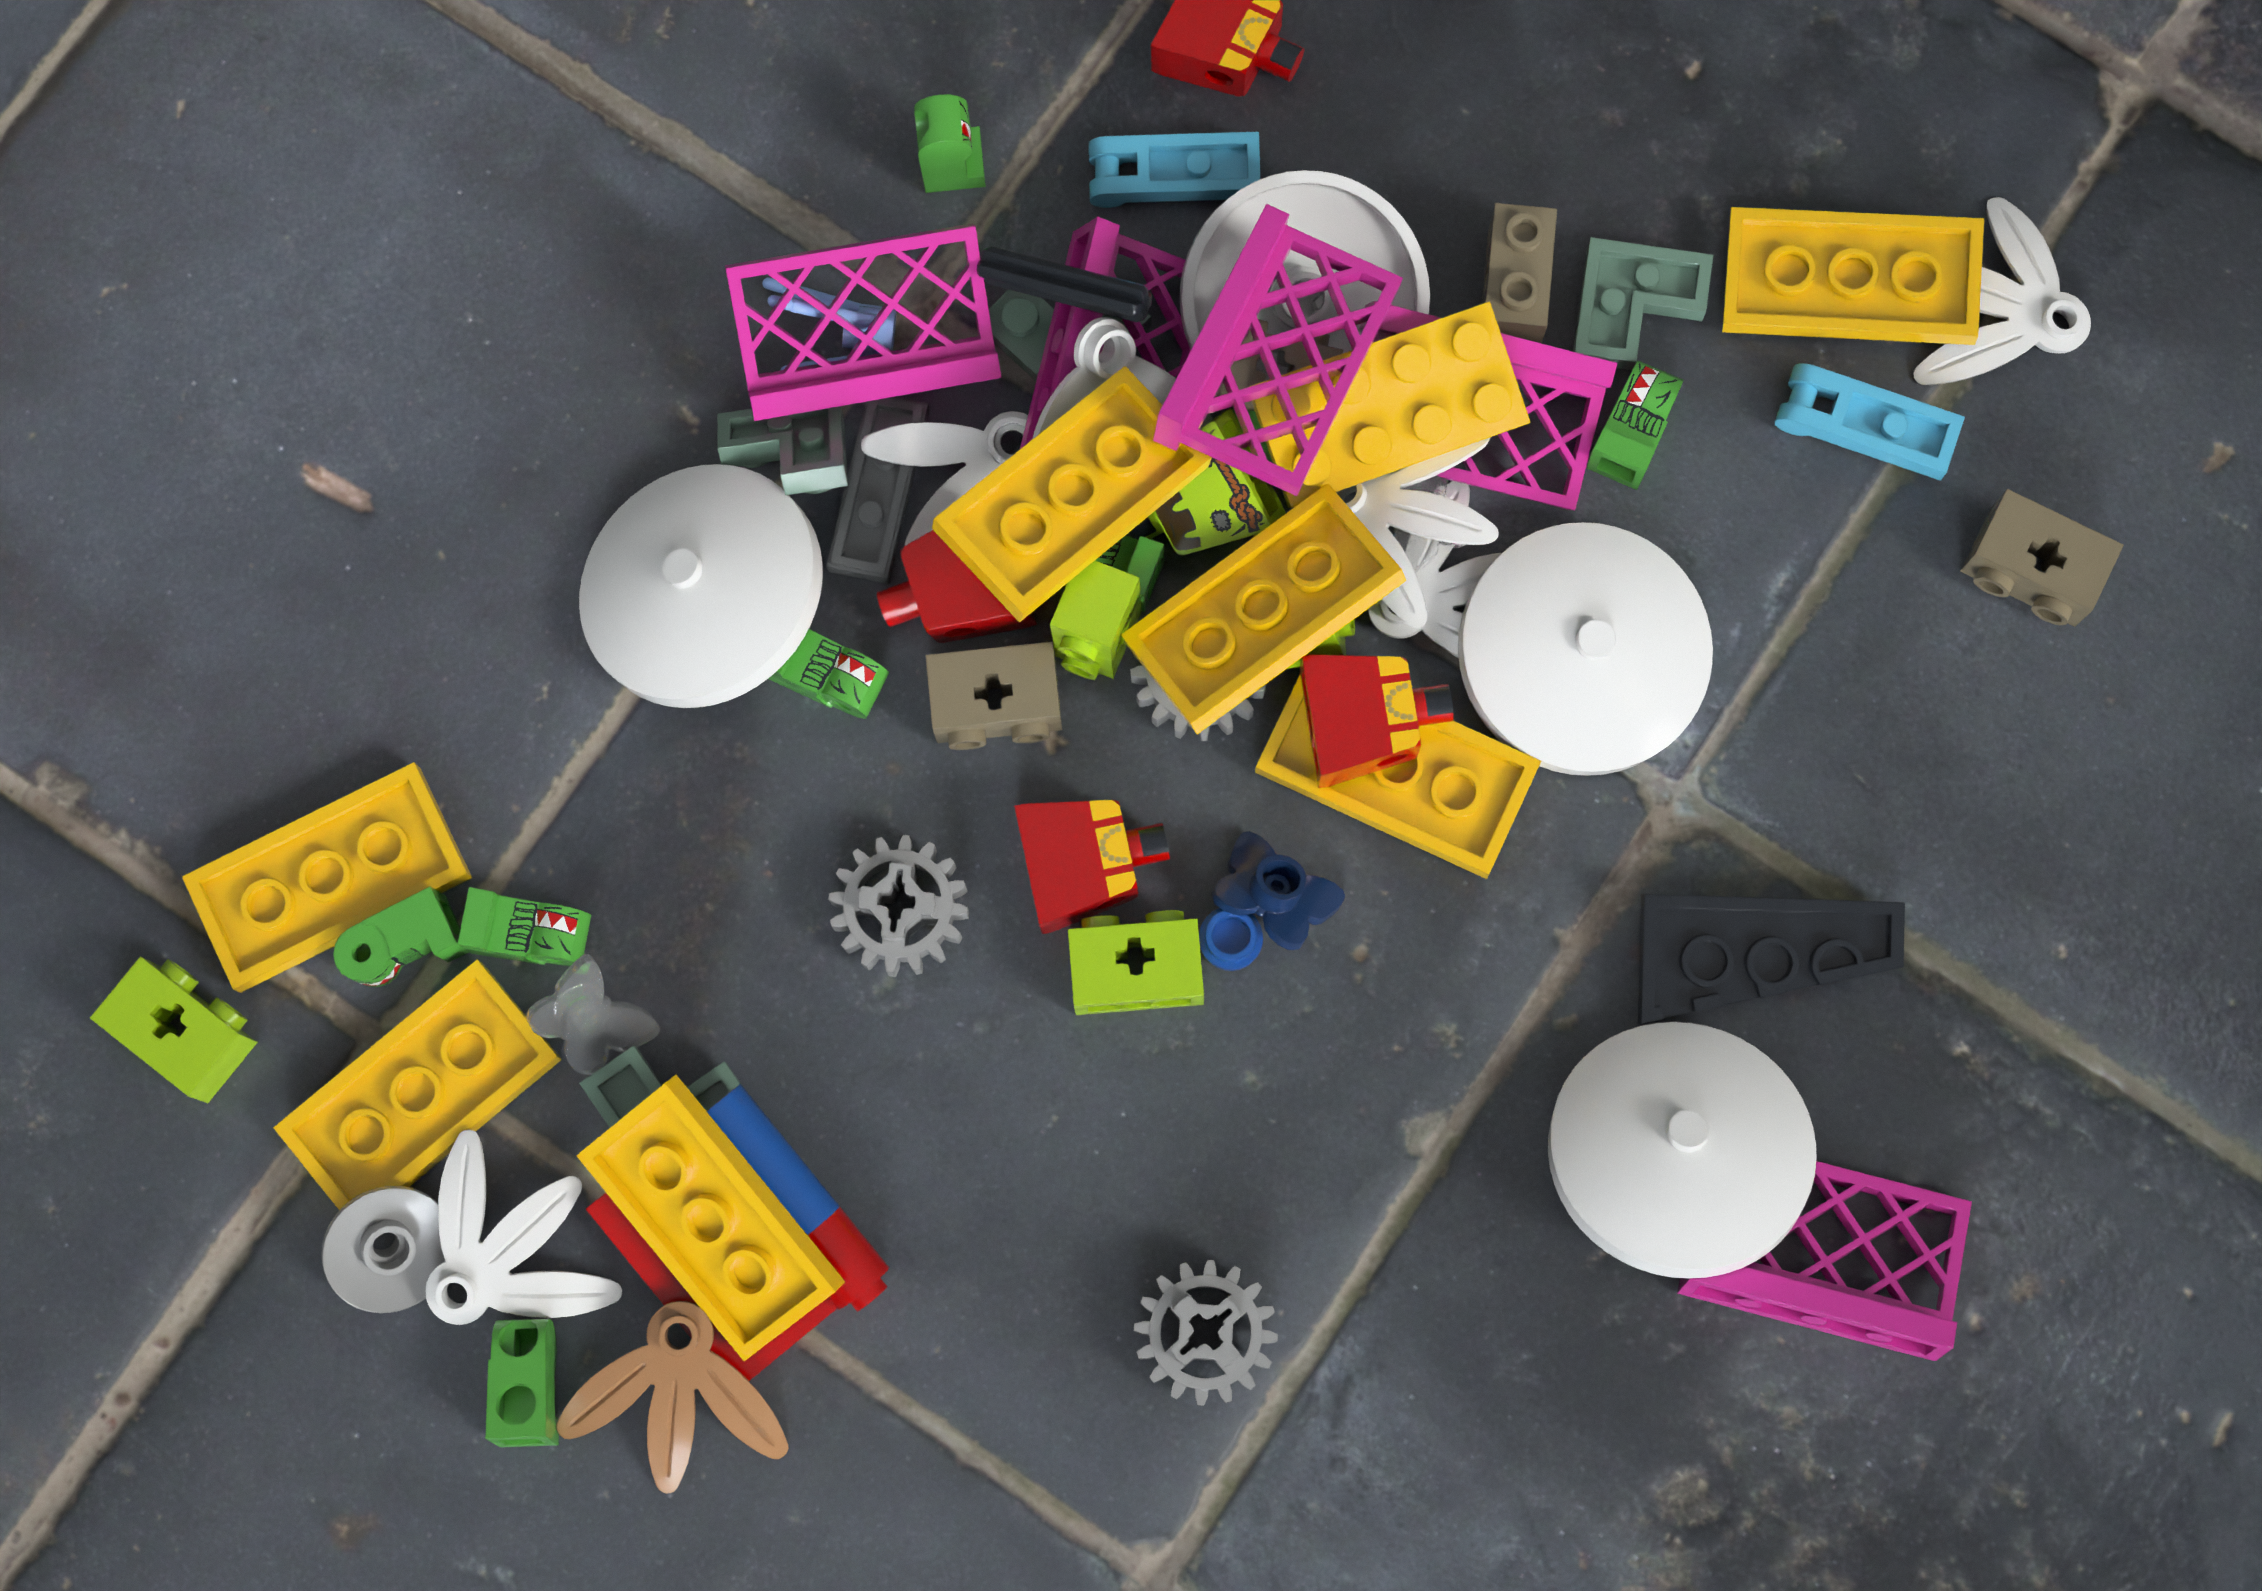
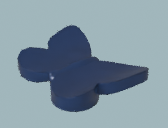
(1275, 890)

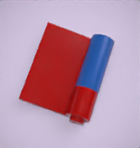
(805, 1201)

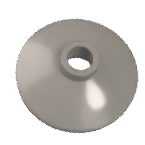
(387, 1277)

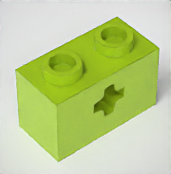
(1092, 617)
(1108, 987)
(141, 1016)

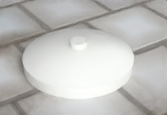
(1326, 209)
(701, 586)
(1585, 648)
(1681, 1150)

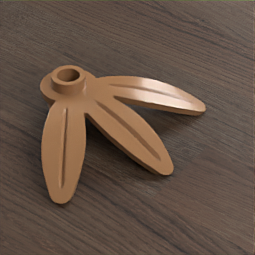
(673, 1409)

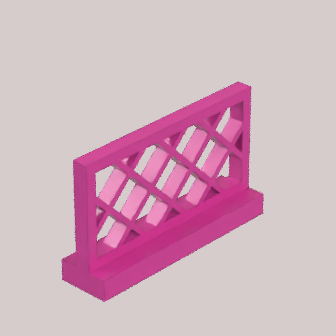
(1095, 249)
(1223, 339)
(1545, 367)
(873, 375)
(1846, 1310)

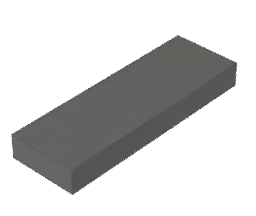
(875, 498)

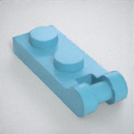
(1173, 167)
(1870, 421)

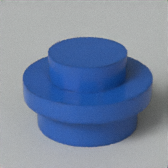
(1230, 939)

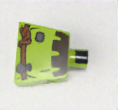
(1216, 504)

